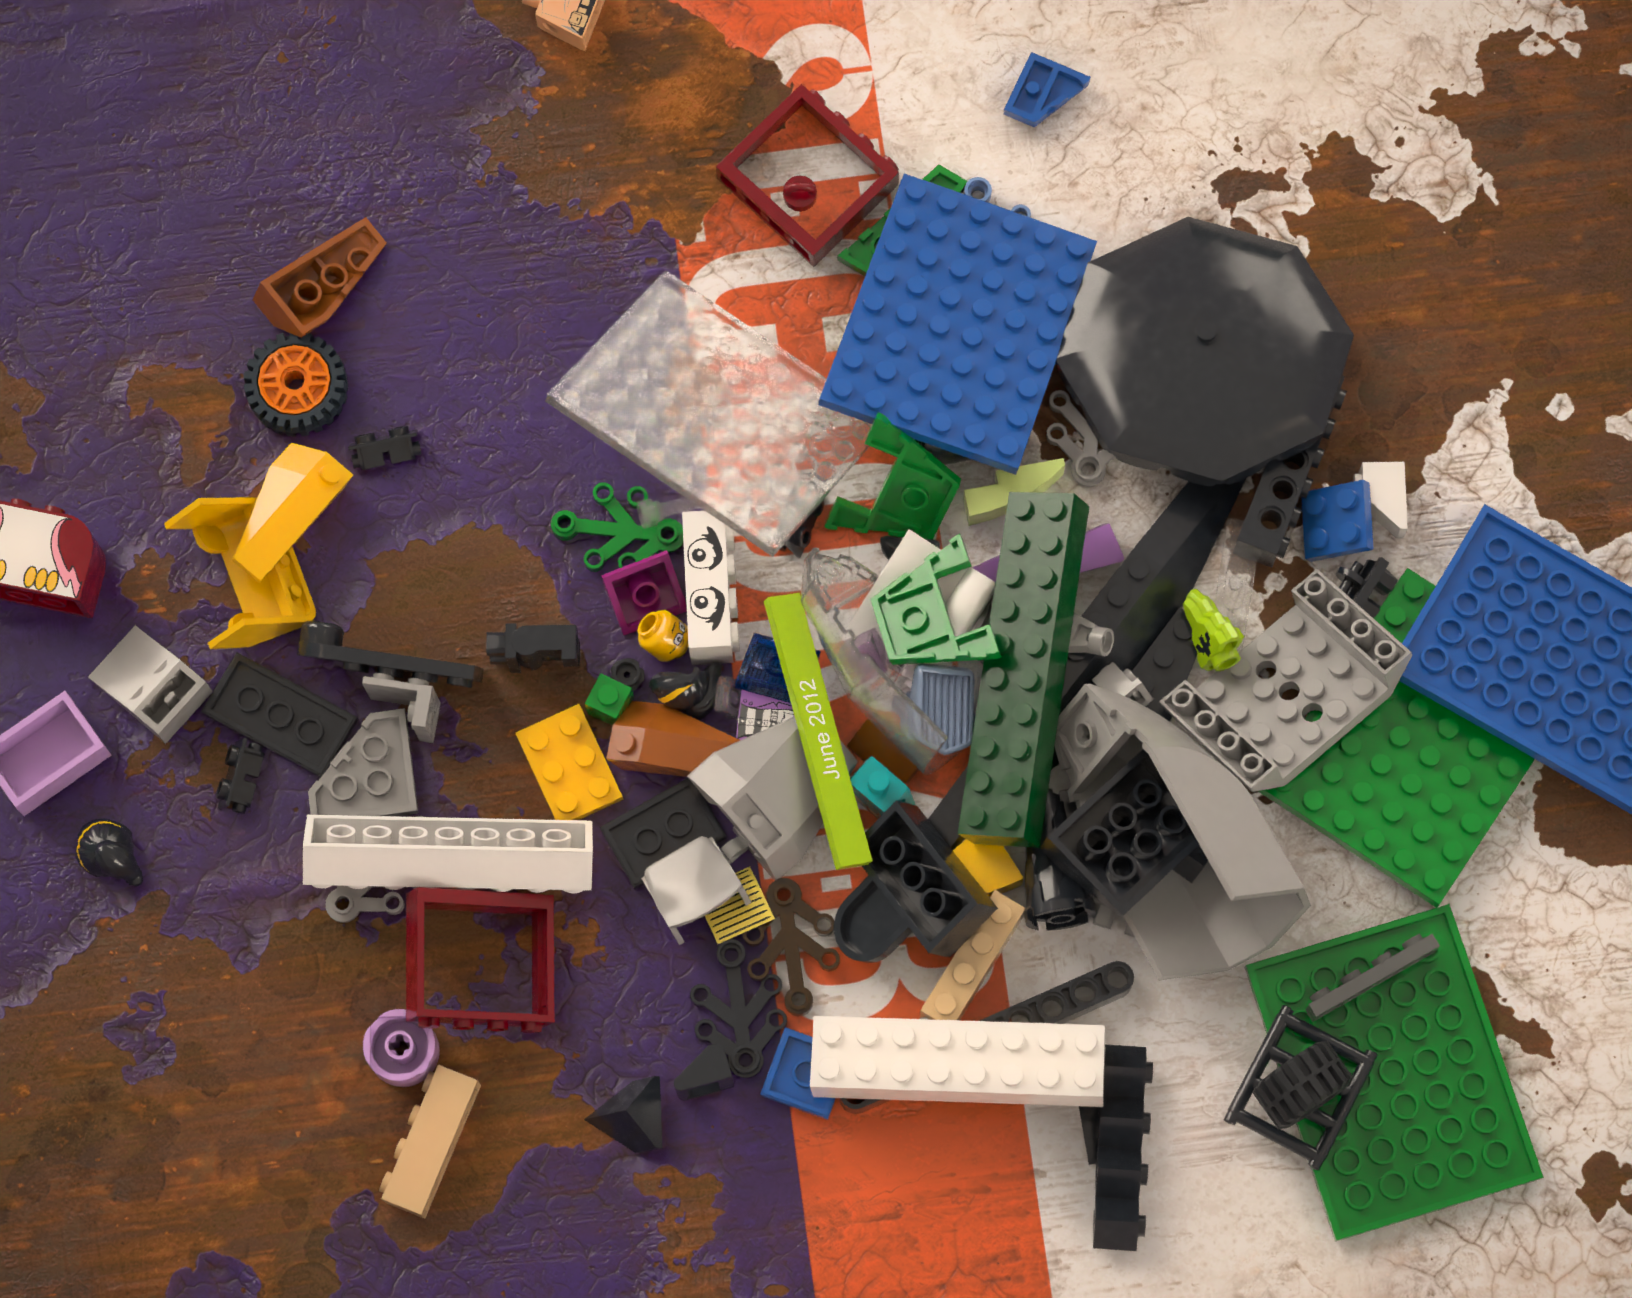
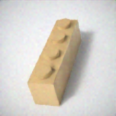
(973, 962)
(430, 1141)

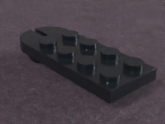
(325, 641)

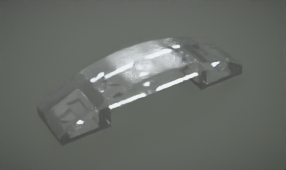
(1234, 580)

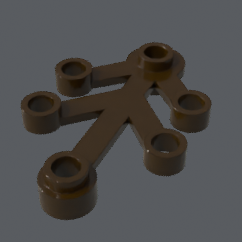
(790, 940)

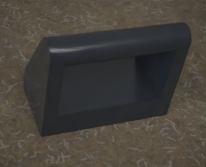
(705, 1074)

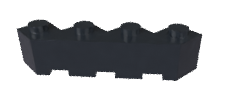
(1119, 1149)

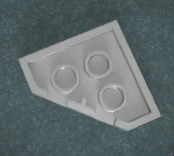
(370, 772)

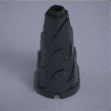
(1048, 891)

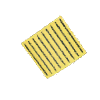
(734, 916)

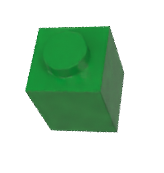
(608, 699)

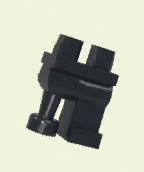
(533, 645)

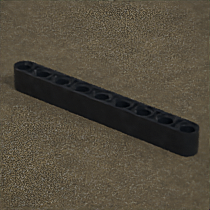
(1032, 1008)

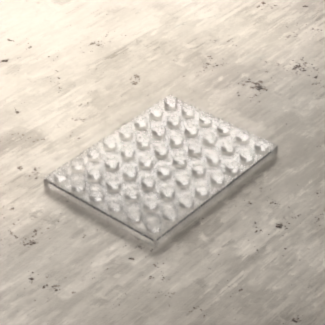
(713, 412)

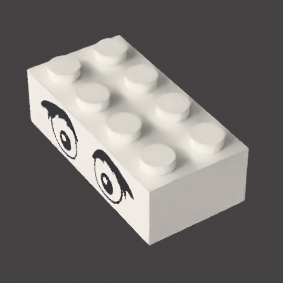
(708, 590)

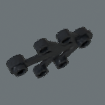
(739, 1014)

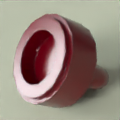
(799, 193)

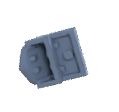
(948, 700)

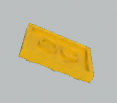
(569, 765)

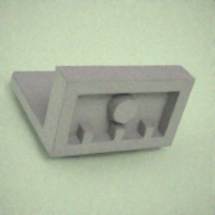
(416, 693)

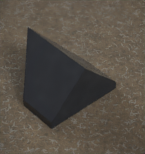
(633, 1116)

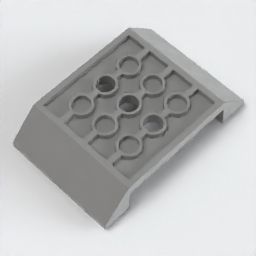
(1319, 647)

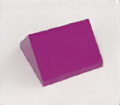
(643, 589)

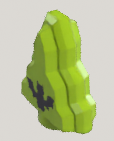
(1211, 633)

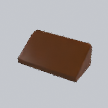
(872, 742)

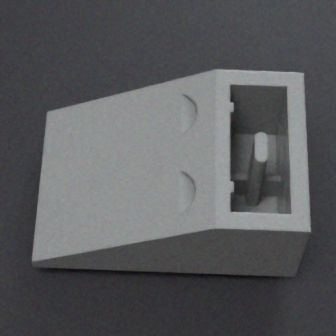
(151, 684)

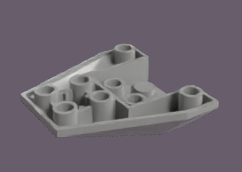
(767, 793)

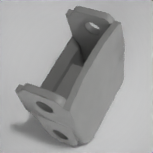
(692, 883)

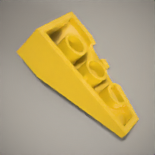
(291, 499)

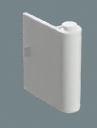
(963, 592)

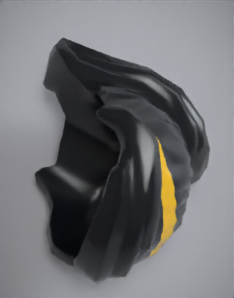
(688, 692)
(108, 851)

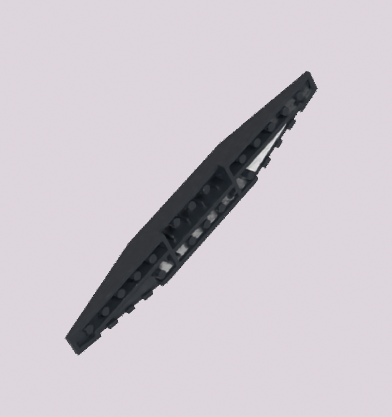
(1134, 603)

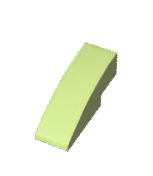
(991, 501)

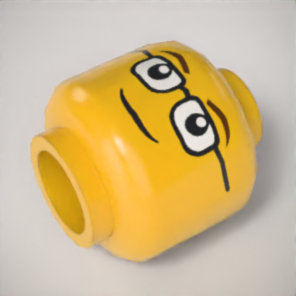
(663, 635)

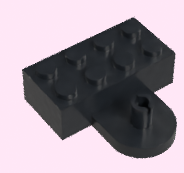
(910, 888)

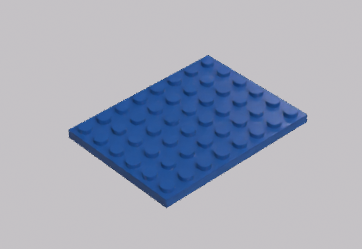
(958, 323)
(1532, 652)

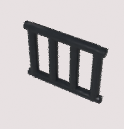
(1332, 1124)

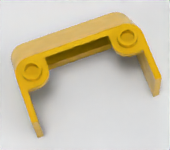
(268, 607)

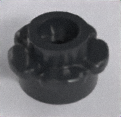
(628, 665)

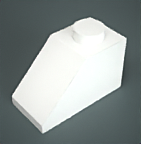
(1387, 494)

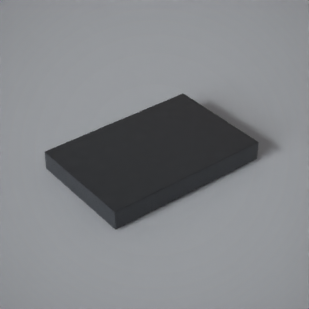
(660, 828)

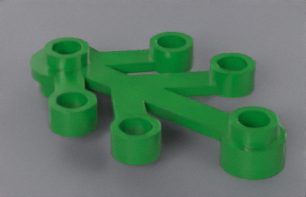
(623, 531)

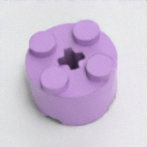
(386, 1063)

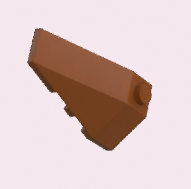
(318, 282)
(662, 740)

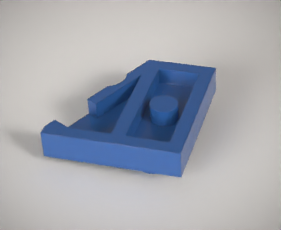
(1043, 90)

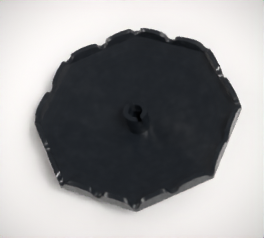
(1204, 352)

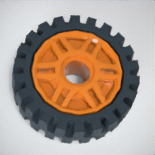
(301, 408)

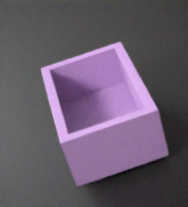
(47, 753)

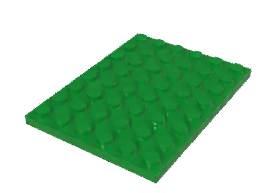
(1410, 780)
(1438, 1104)

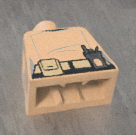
(568, 19)

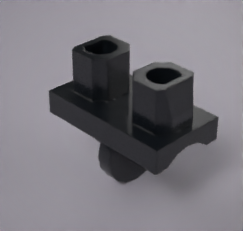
(1361, 580)

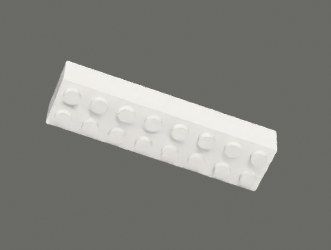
(447, 853)
(958, 1061)

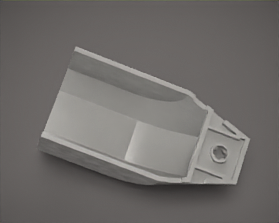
(1247, 887)

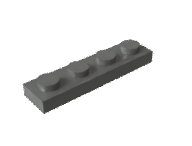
(1383, 968)

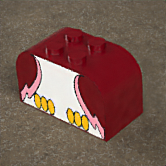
(49, 559)

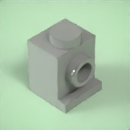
(1123, 683)

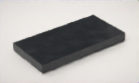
(279, 715)

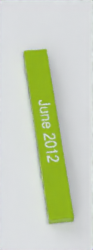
(818, 731)

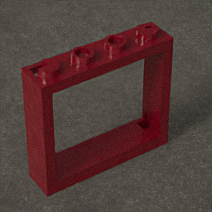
(777, 219)
(542, 912)

